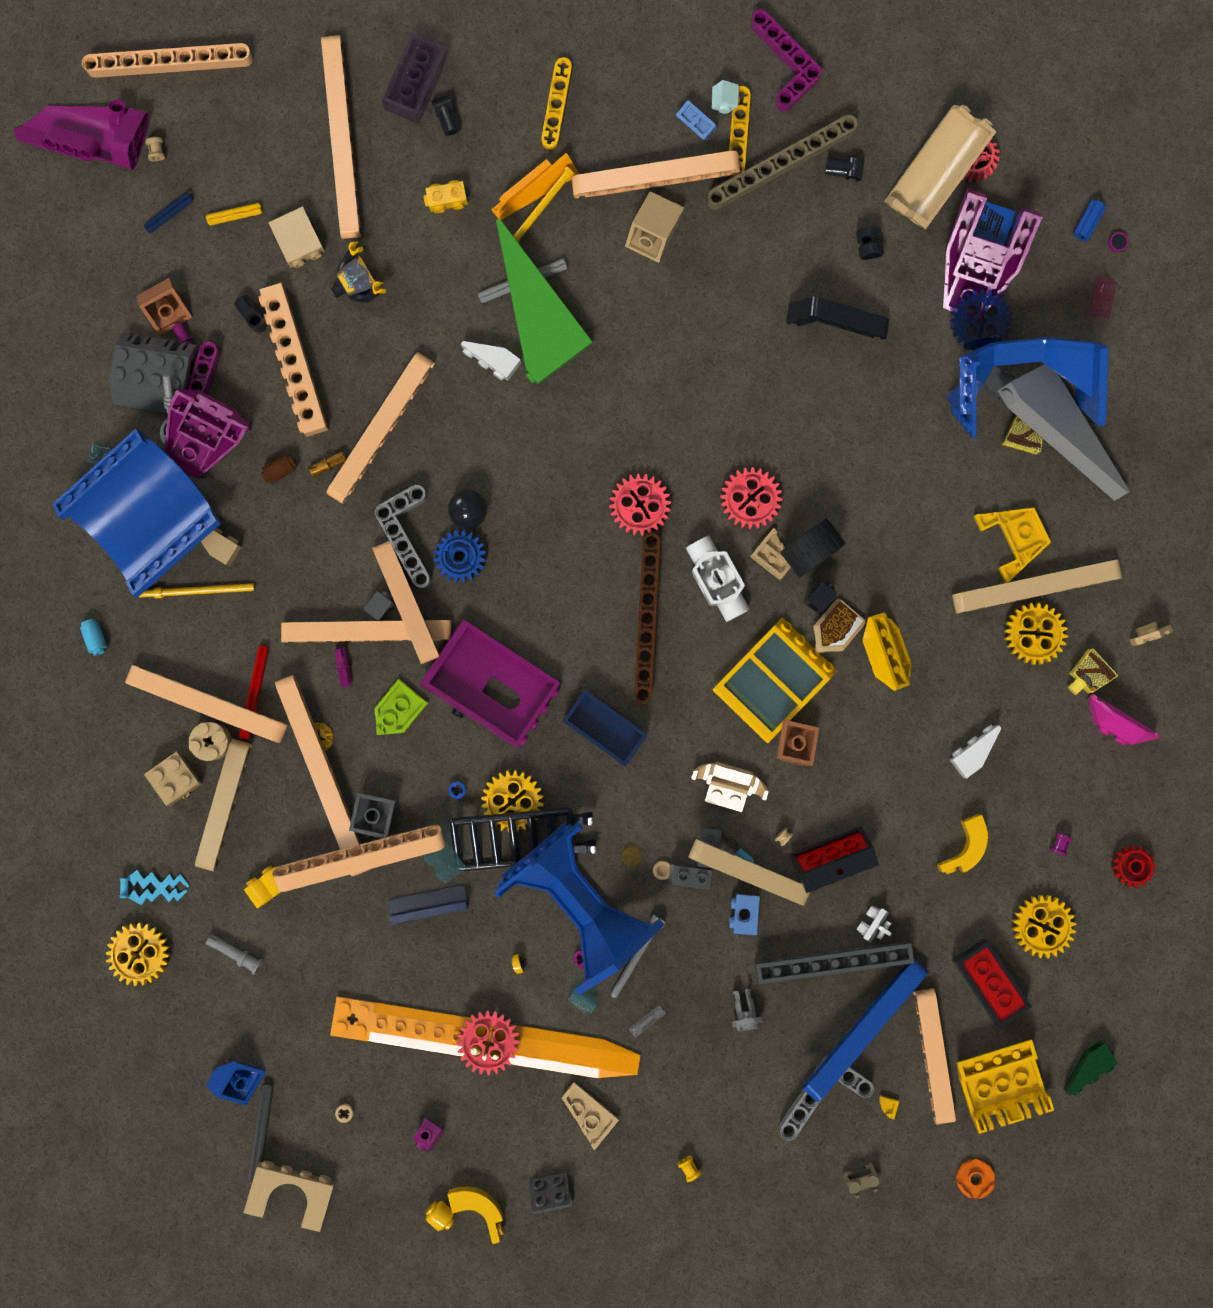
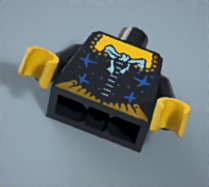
(356, 278)

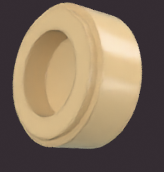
(661, 870)

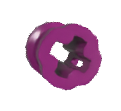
(1061, 844)

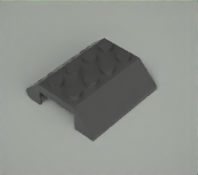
(139, 370)

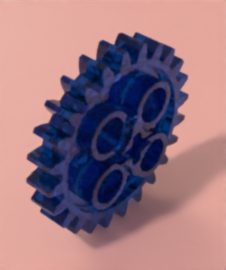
(998, 320)

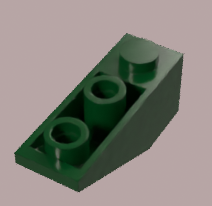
(1090, 1066)

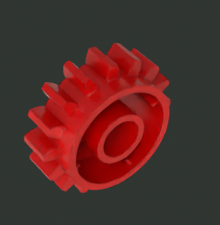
(1123, 866)

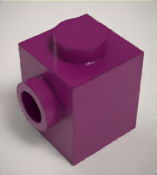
(434, 1135)

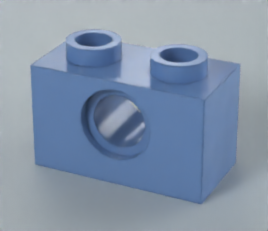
(748, 925)

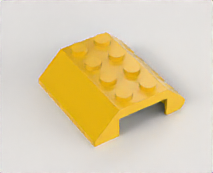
(1003, 1085)

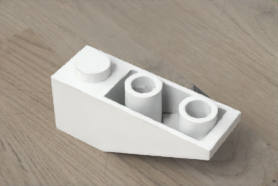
(496, 358)
(973, 756)

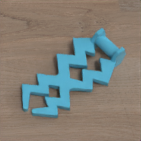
(160, 887)

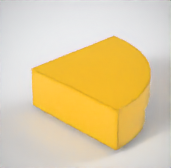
(889, 1105)

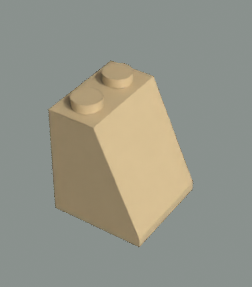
(654, 226)

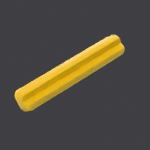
(234, 214)

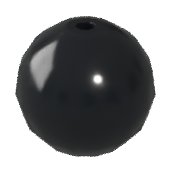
(467, 509)

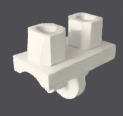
(870, 931)

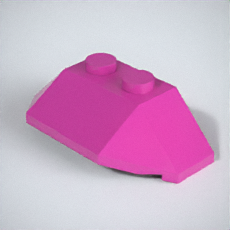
(1118, 724)

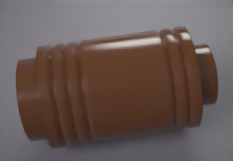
(278, 469)

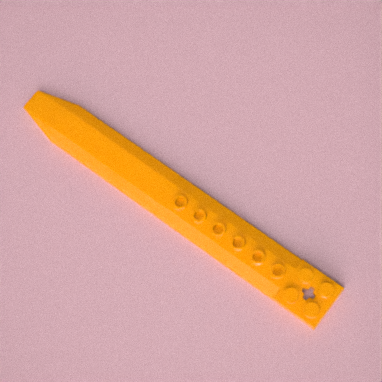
(439, 1033)

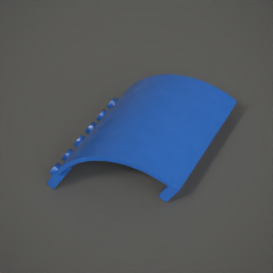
(139, 510)

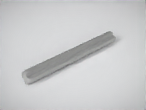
(503, 288)

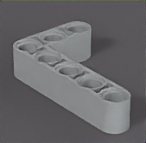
(401, 536)
(809, 1106)

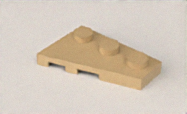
(590, 1114)

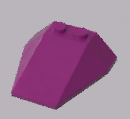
(201, 430)

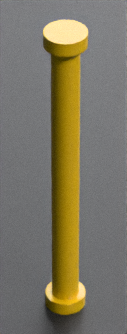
(544, 202)

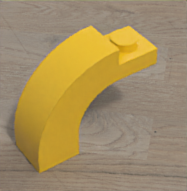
(975, 846)
(480, 1201)

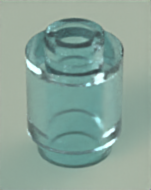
(584, 1002)

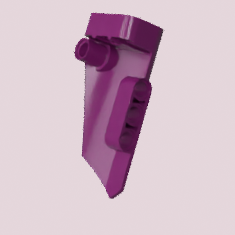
(89, 133)

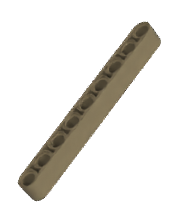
(788, 156)

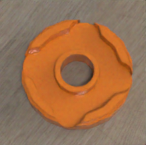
(964, 1175)

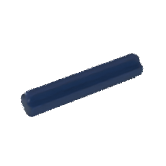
(168, 212)

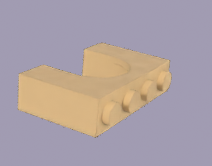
(315, 1188)

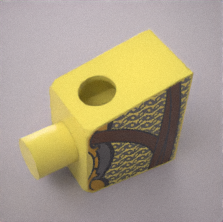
(1022, 437)
(1090, 673)

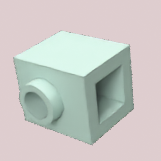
(725, 96)

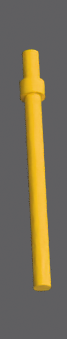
(159, 592)

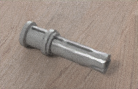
(242, 958)

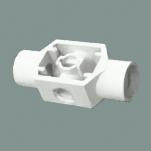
(717, 578)

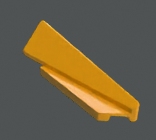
(532, 186)

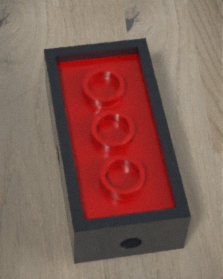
(834, 859)
(991, 983)

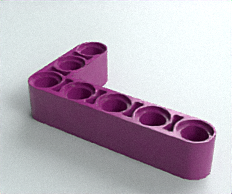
(788, 57)
(203, 360)

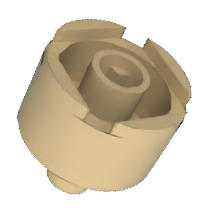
(199, 741)

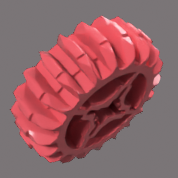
(989, 156)

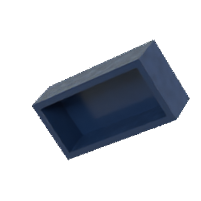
(605, 728)

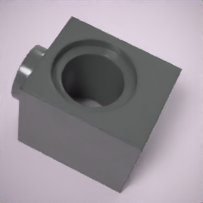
(379, 605)

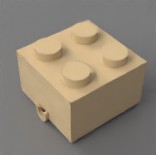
(173, 779)

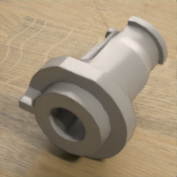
(746, 1020)

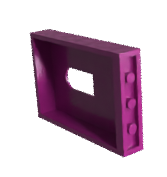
(467, 667)

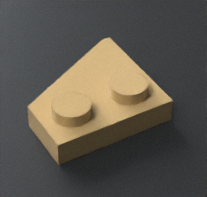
(769, 555)

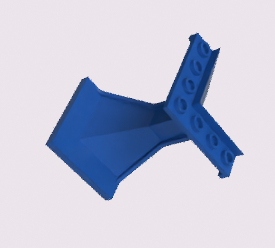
(1075, 360)
(606, 934)

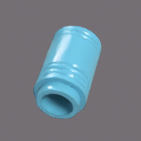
(93, 637)

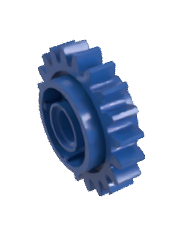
(457, 544)

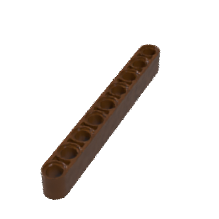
(650, 609)

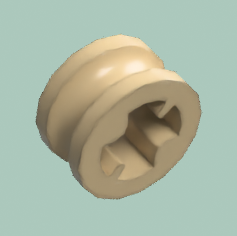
(784, 836)
(344, 1119)

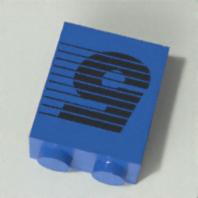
(995, 223)

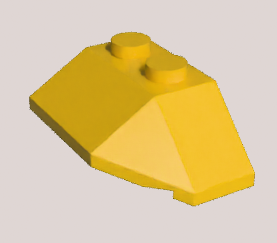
(887, 652)

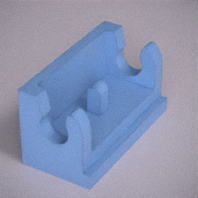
(696, 120)

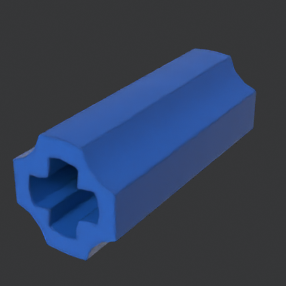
(1089, 220)

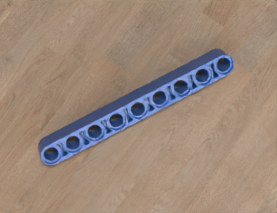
(864, 1030)

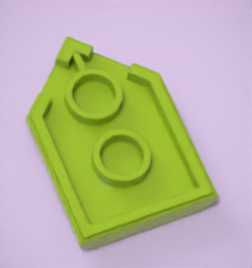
(398, 709)

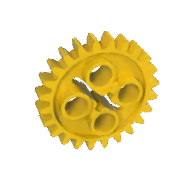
(1034, 651)
(501, 787)
(1050, 910)
(124, 943)

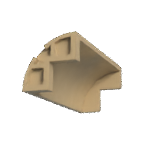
(940, 165)

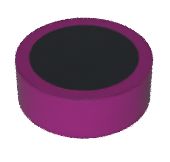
(1118, 242)

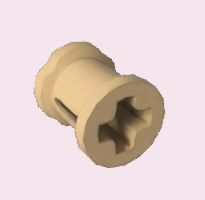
(155, 149)

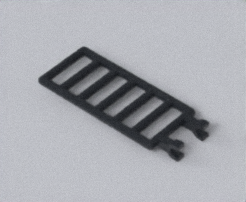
(585, 818)

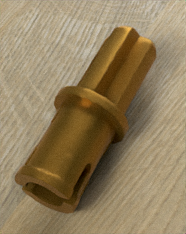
(327, 464)

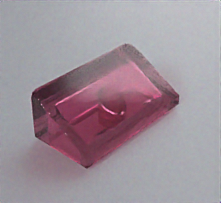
(1102, 297)

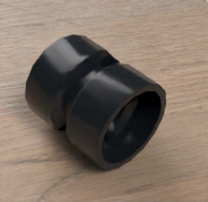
(873, 249)

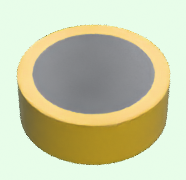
(517, 963)

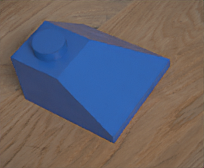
(235, 1082)

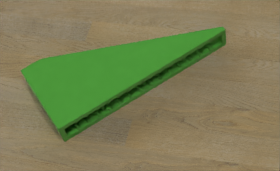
(544, 324)

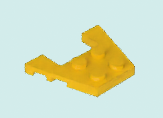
(1023, 533)

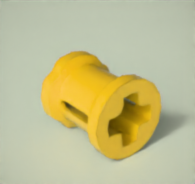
(689, 1168)

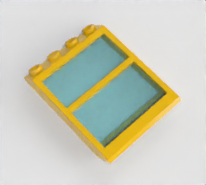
(774, 680)

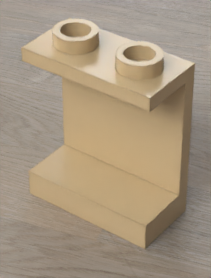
(296, 237)

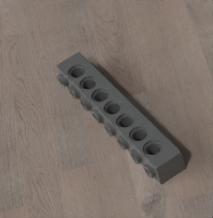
(834, 962)

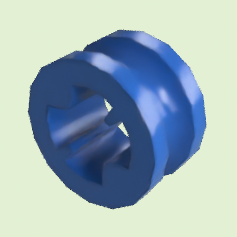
(460, 795)

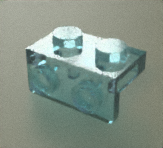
(445, 863)

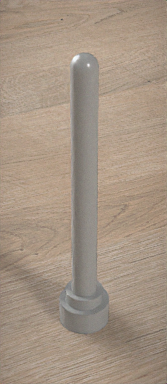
(632, 963)

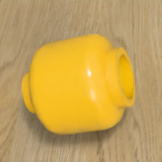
(439, 1215)

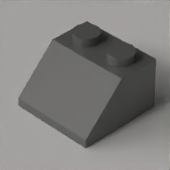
(373, 815)

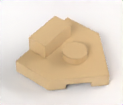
(1150, 632)

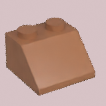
(163, 306)
(797, 743)

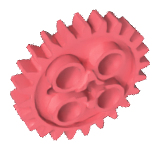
(654, 495)
(762, 510)
(505, 1046)

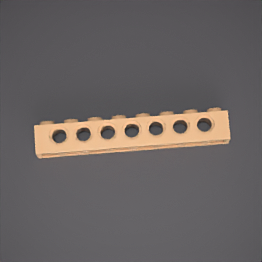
(269, 297)

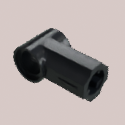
(445, 111)
(849, 168)
(250, 313)

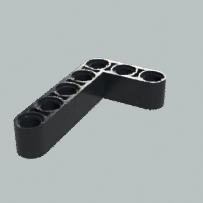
(837, 315)

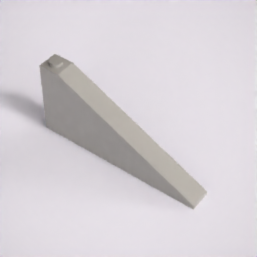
(1051, 412)

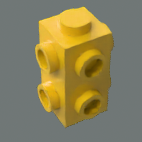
(445, 196)

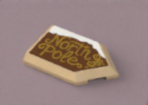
(837, 627)

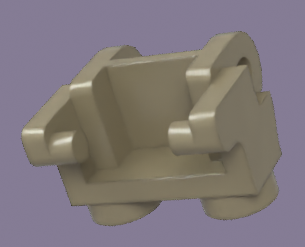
(863, 1182)

